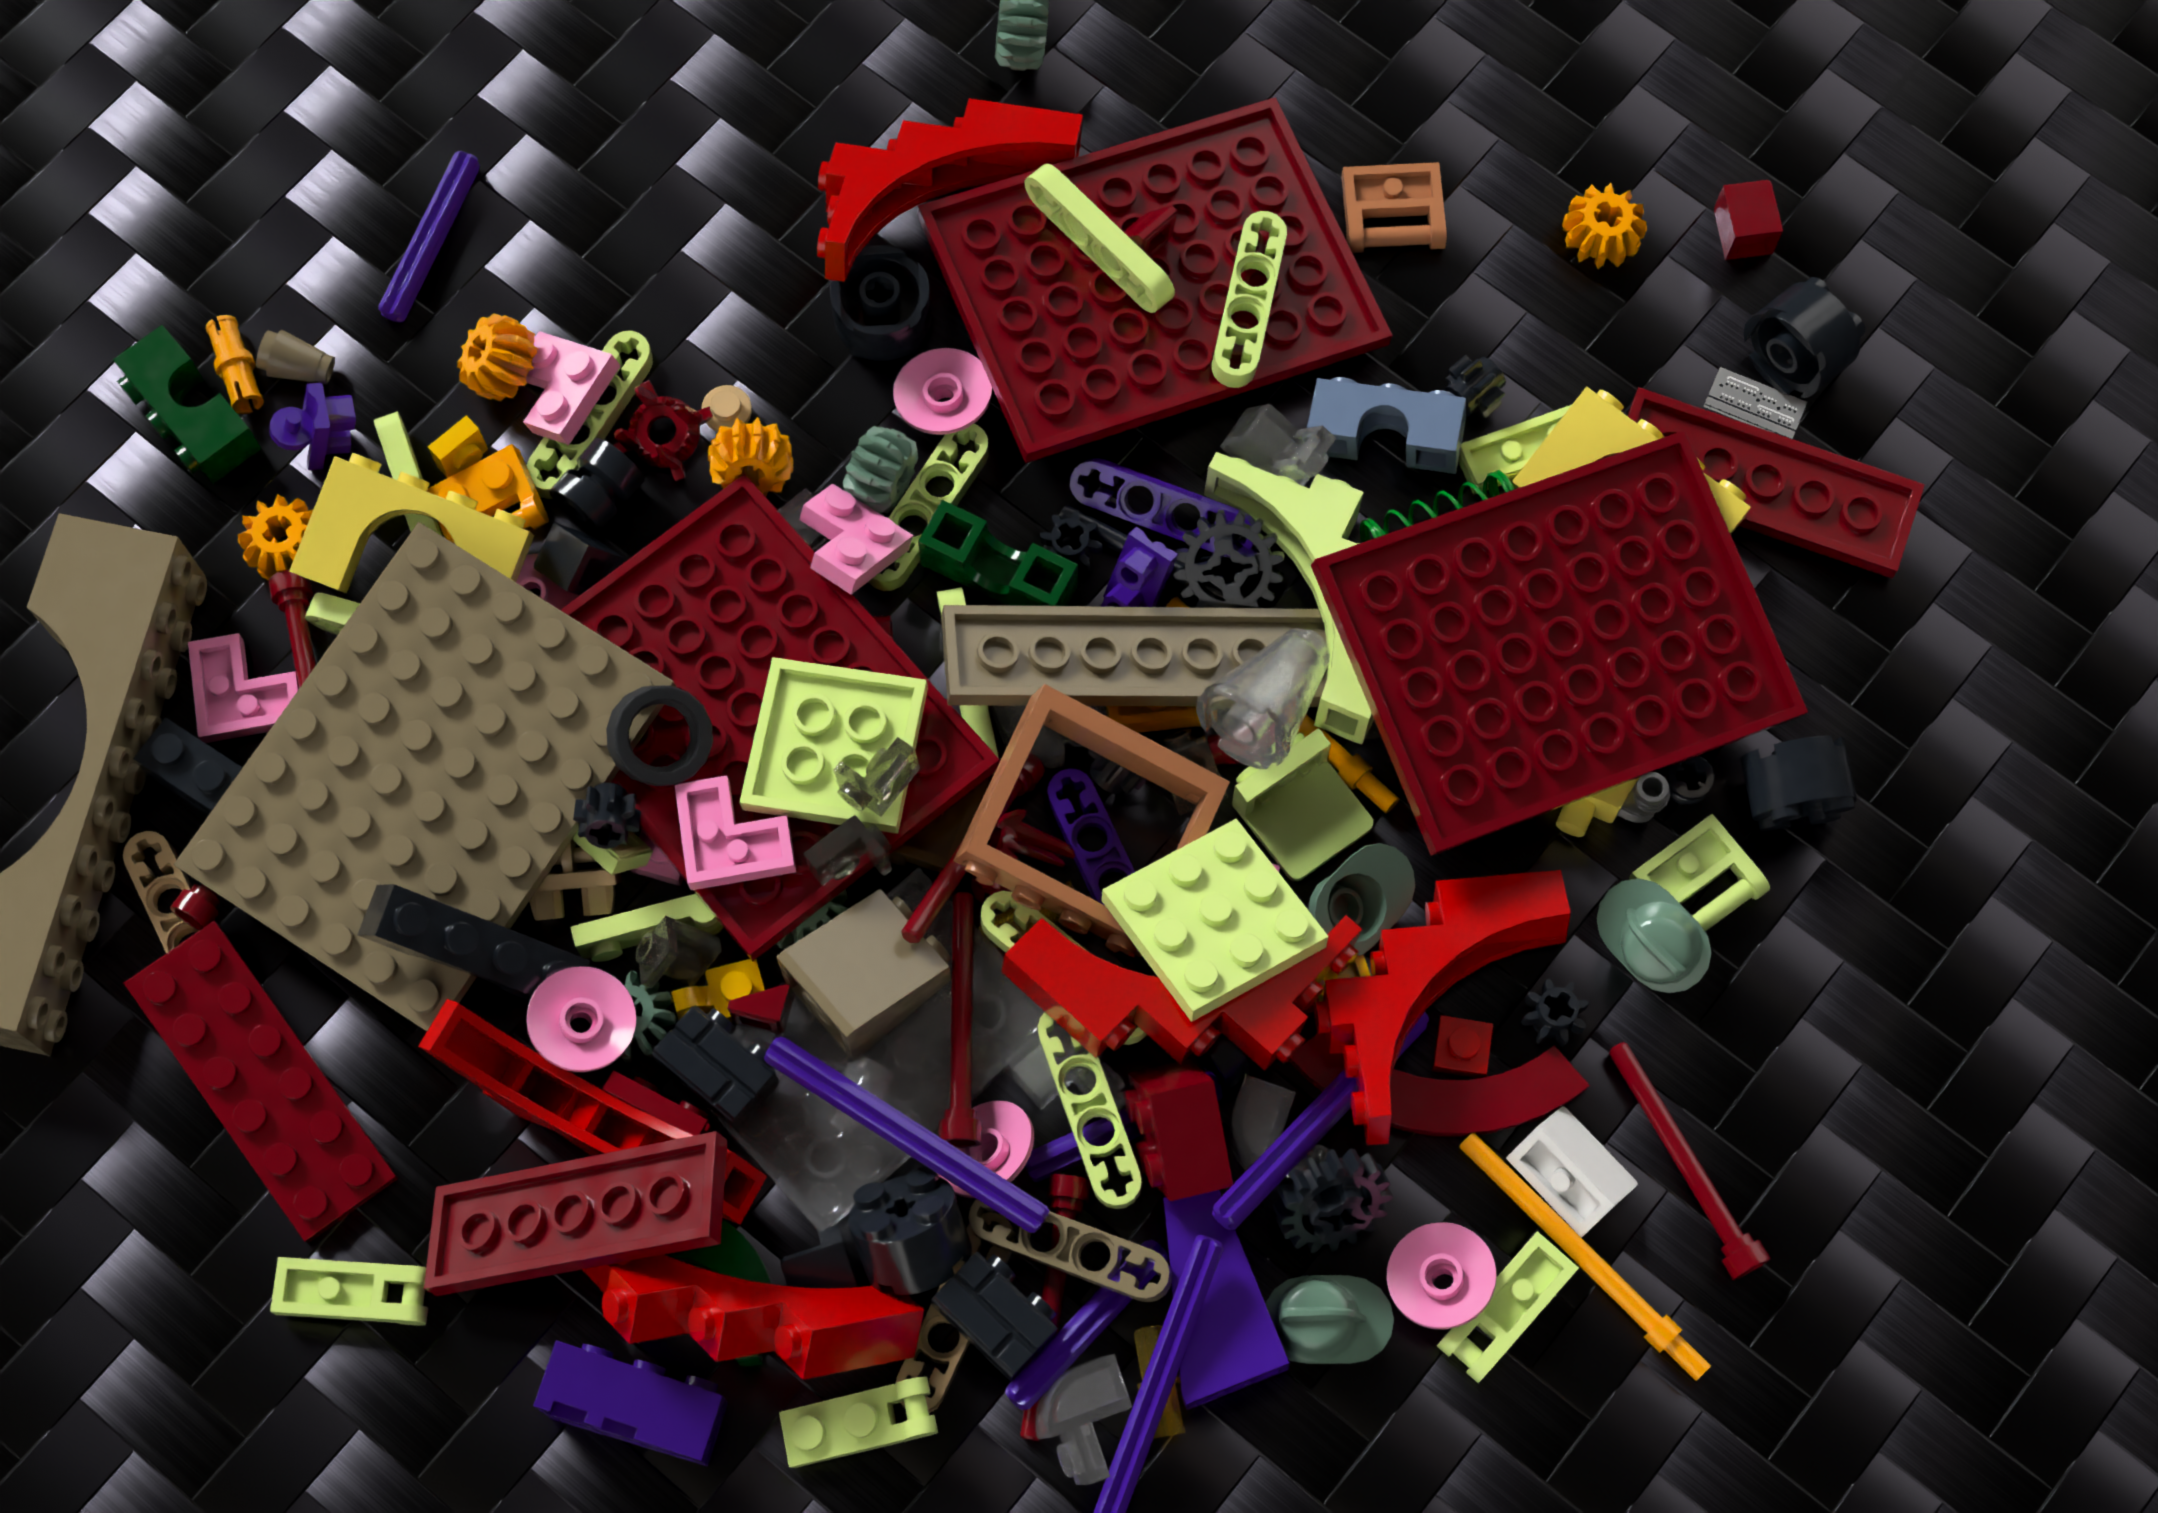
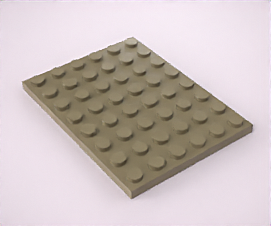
(421, 757)

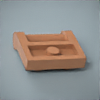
(1394, 192)

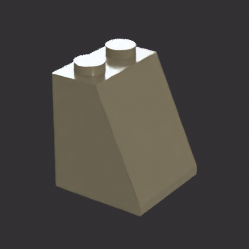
(862, 972)

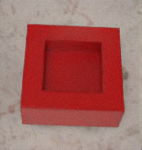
(1462, 1047)

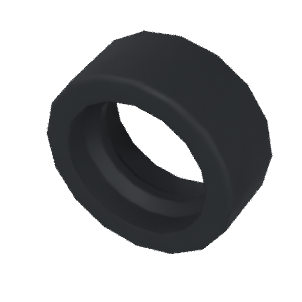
(699, 728)

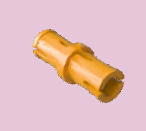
(234, 364)

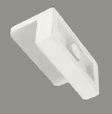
(1572, 1170)

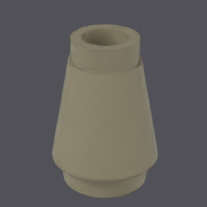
(293, 359)

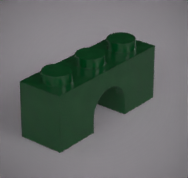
(209, 434)
(966, 552)

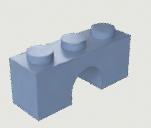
(1428, 421)

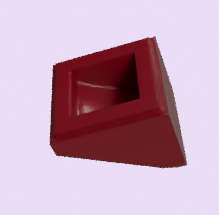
(1153, 229)
(764, 1010)

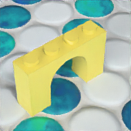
(1598, 429)
(361, 499)

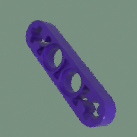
(1165, 497)
(1091, 864)

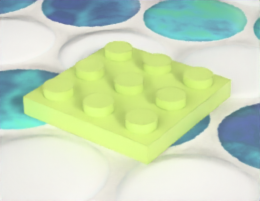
(820, 718)
(1214, 919)

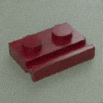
(648, 1099)

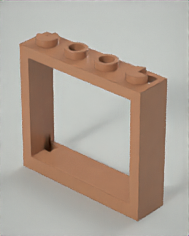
(1113, 742)

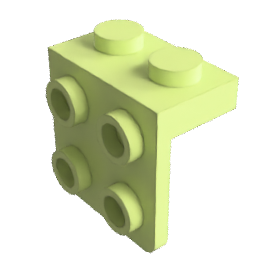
(1301, 808)

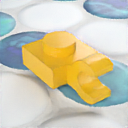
(723, 985)

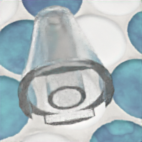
(1265, 698)

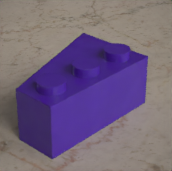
(631, 1402)

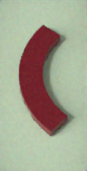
(1460, 1105)

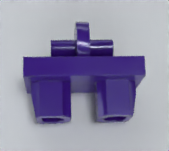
(321, 425)
(1139, 572)

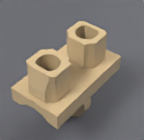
(595, 883)

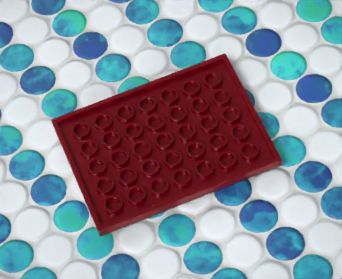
(1078, 352)
(710, 614)
(1557, 640)

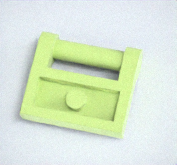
(1697, 861)

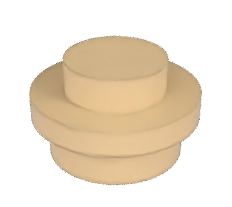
(726, 405)

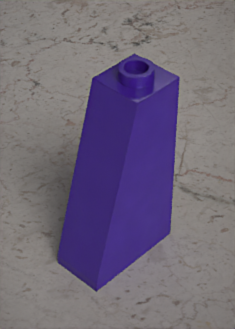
(1234, 1332)

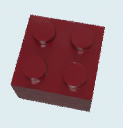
(1178, 1130)

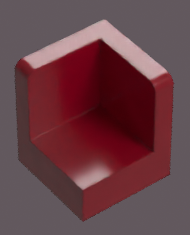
(1748, 219)

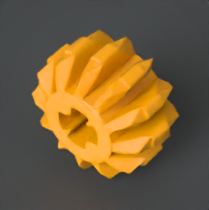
(1604, 226)
(497, 357)
(753, 451)
(265, 530)

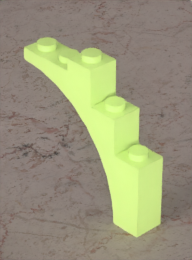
(1308, 527)

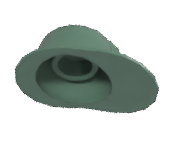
(1369, 888)
(1653, 936)
(1330, 1319)

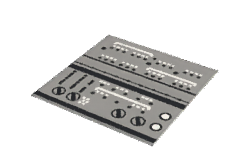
(1754, 403)

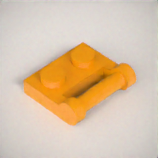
(497, 484)

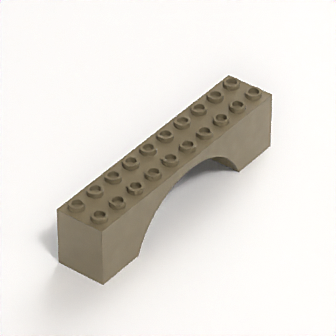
(124, 615)

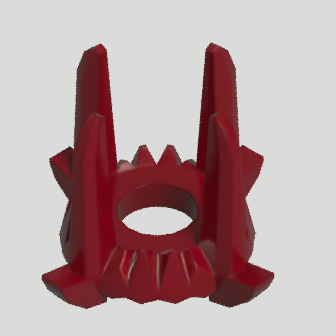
(686, 436)
(1016, 836)

